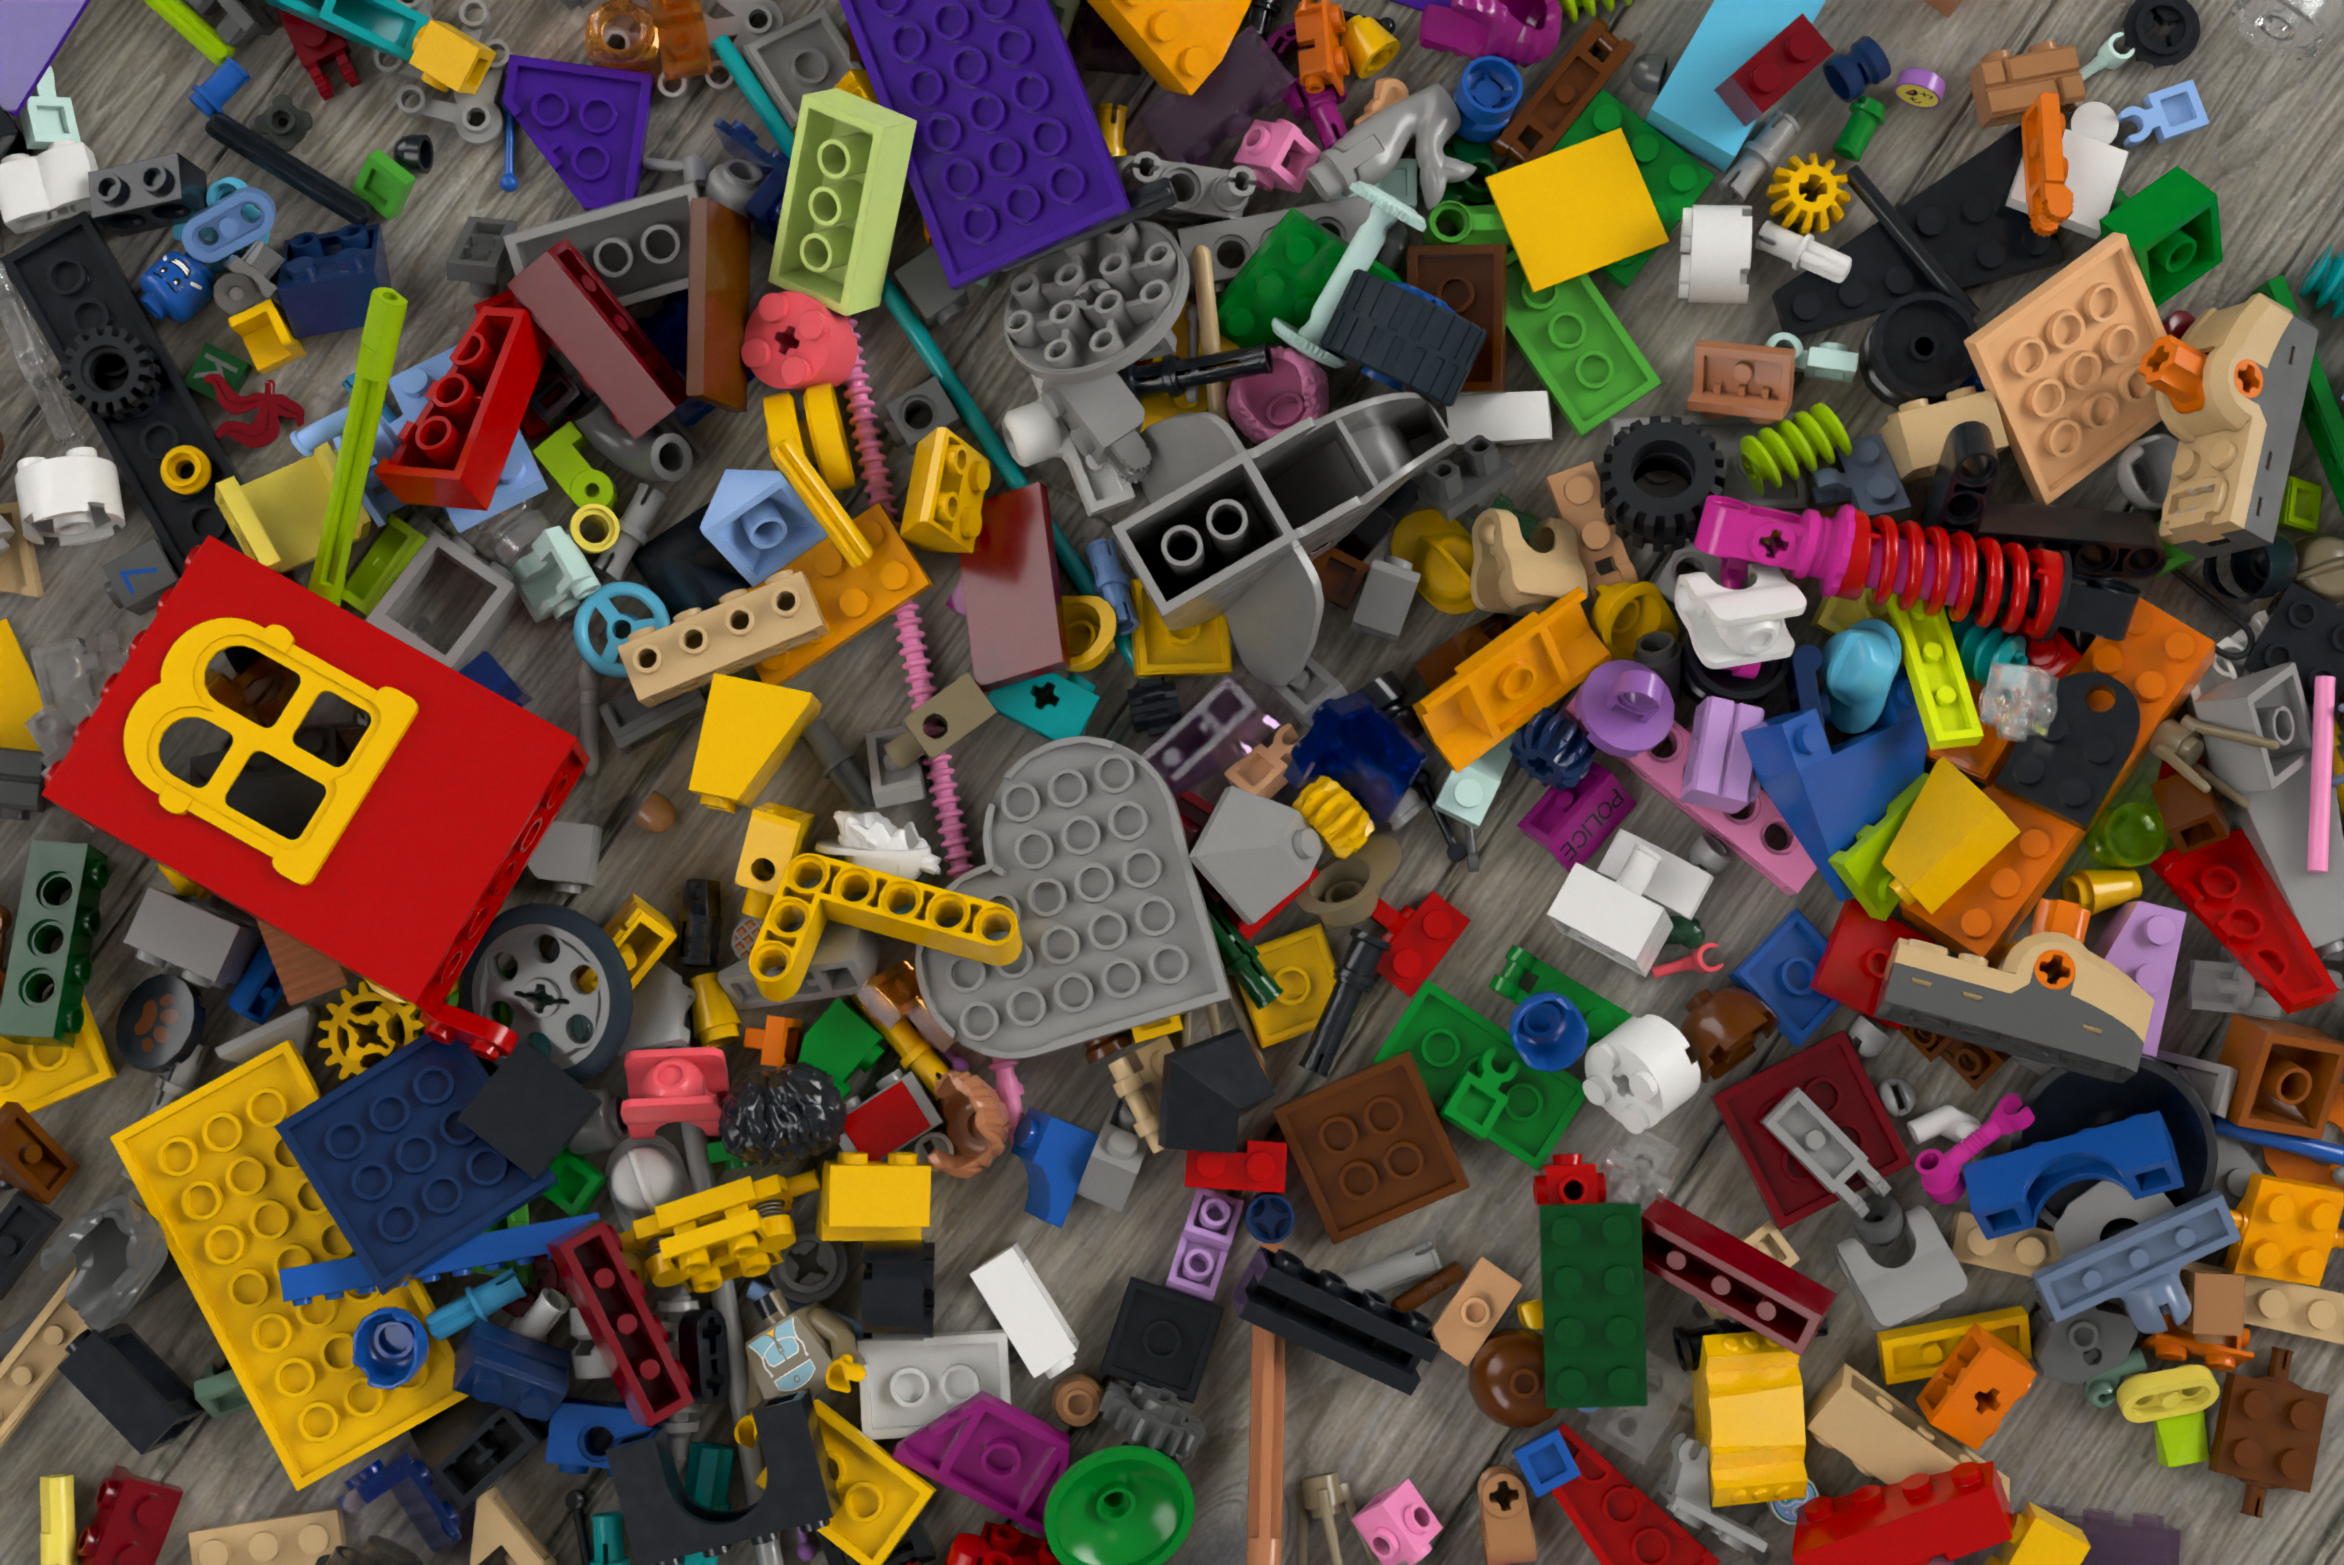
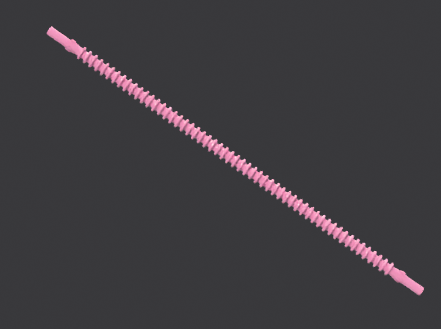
(872, 460)

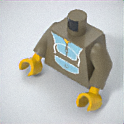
(797, 1353)

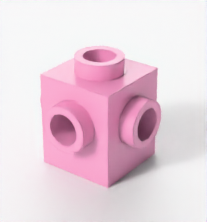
(1277, 155)
(1398, 1525)

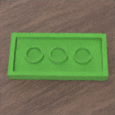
(1576, 348)

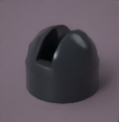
(414, 153)

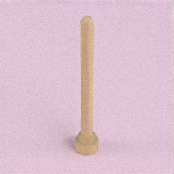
(1209, 324)

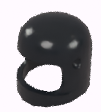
(2257, 571)

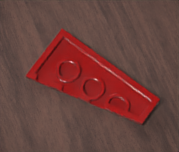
(2249, 916)
(1618, 1517)

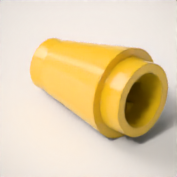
(2101, 889)
(713, 1013)

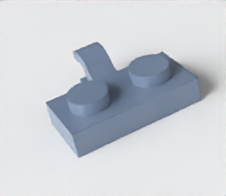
(1865, 479)

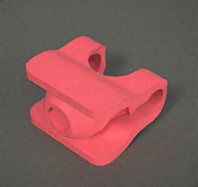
(674, 1088)

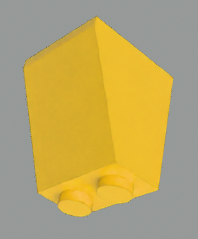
(746, 739)

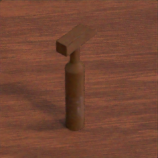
(1429, 1287)

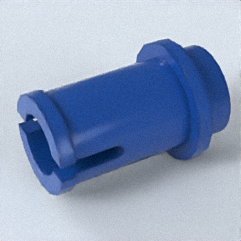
(219, 87)

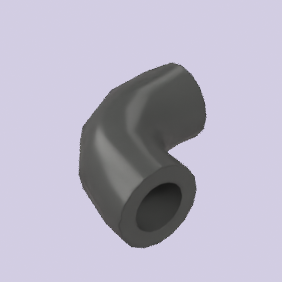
(650, 457)

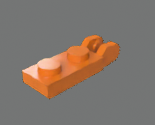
(2044, 165)

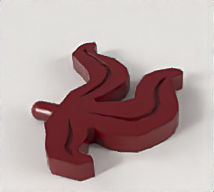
(266, 424)

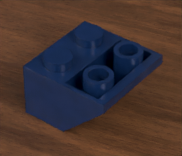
(331, 278)

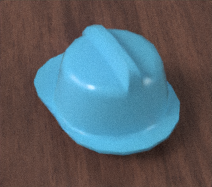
(1859, 673)

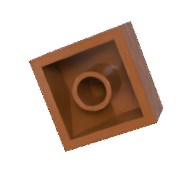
(2283, 1075)

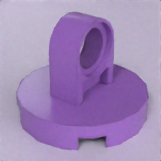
(1625, 708)

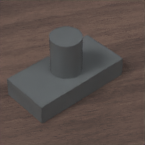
(480, 254)

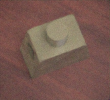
(961, 710)

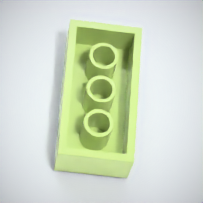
(841, 200)

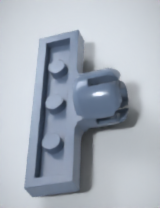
(2140, 1265)

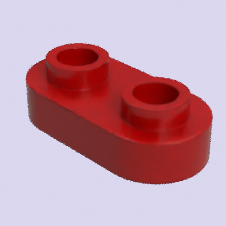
(483, 1035)

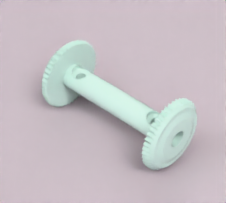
(1358, 255)

